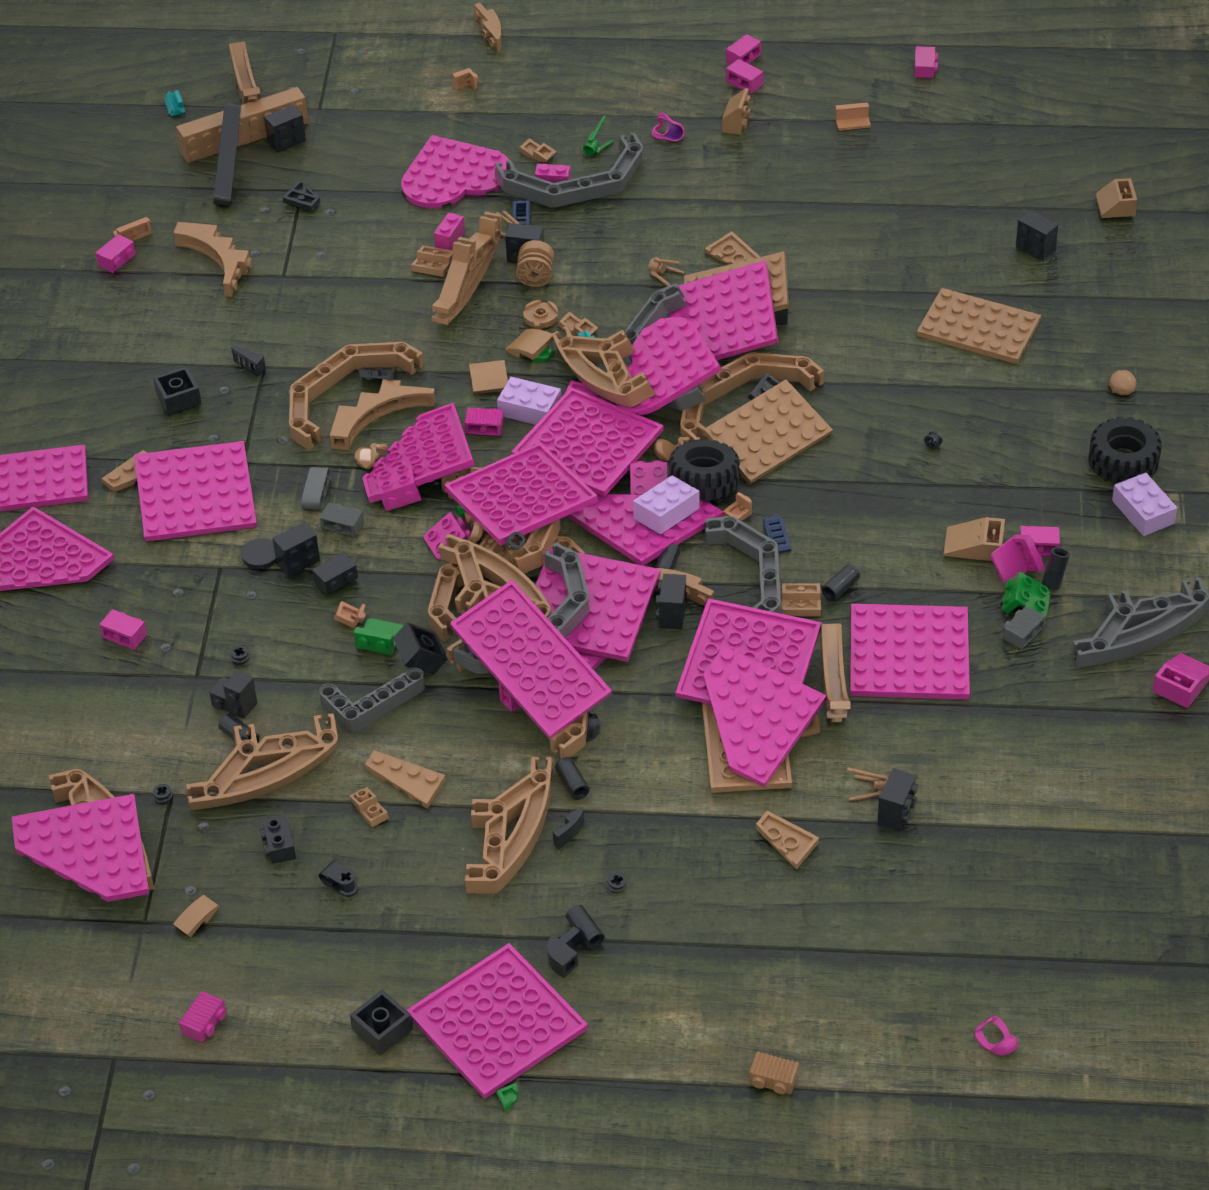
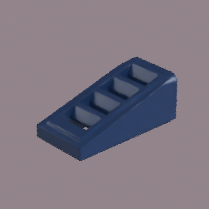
(522, 206)
(776, 524)

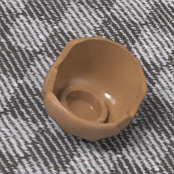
(1122, 382)

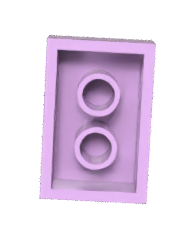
(527, 400)
(666, 504)
(1144, 504)

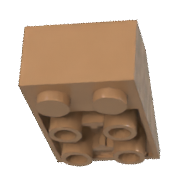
(974, 538)

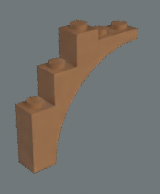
(243, 74)
(221, 249)
(391, 397)
(833, 672)

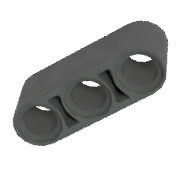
(315, 488)

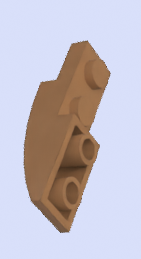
(490, 25)
(694, 587)

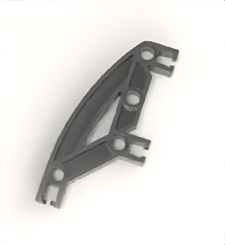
(1141, 626)

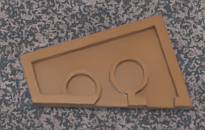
(787, 838)

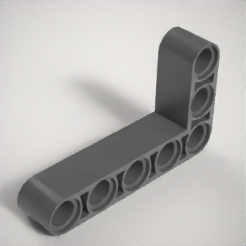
(375, 704)

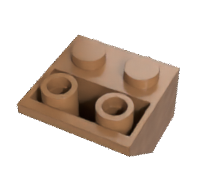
(736, 113)
(1117, 199)

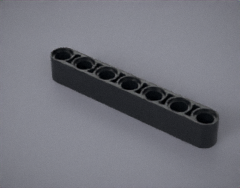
(227, 154)

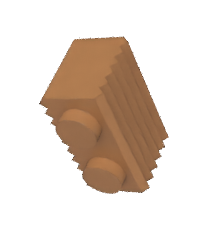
(773, 1073)

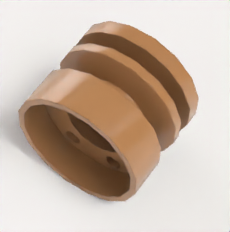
(535, 263)

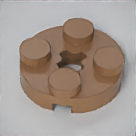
(548, 315)

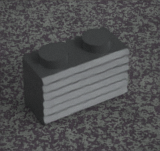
(341, 519)
(1023, 627)

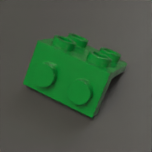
(1025, 591)
(377, 636)

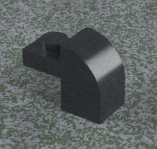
(561, 952)

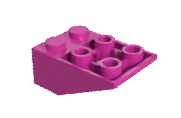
(1181, 679)

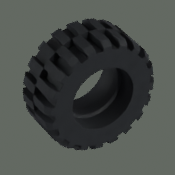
(1124, 434)
(706, 467)

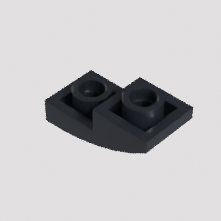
(573, 824)

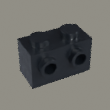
(335, 573)
(278, 838)

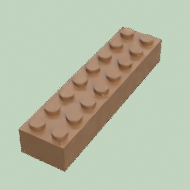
(203, 136)

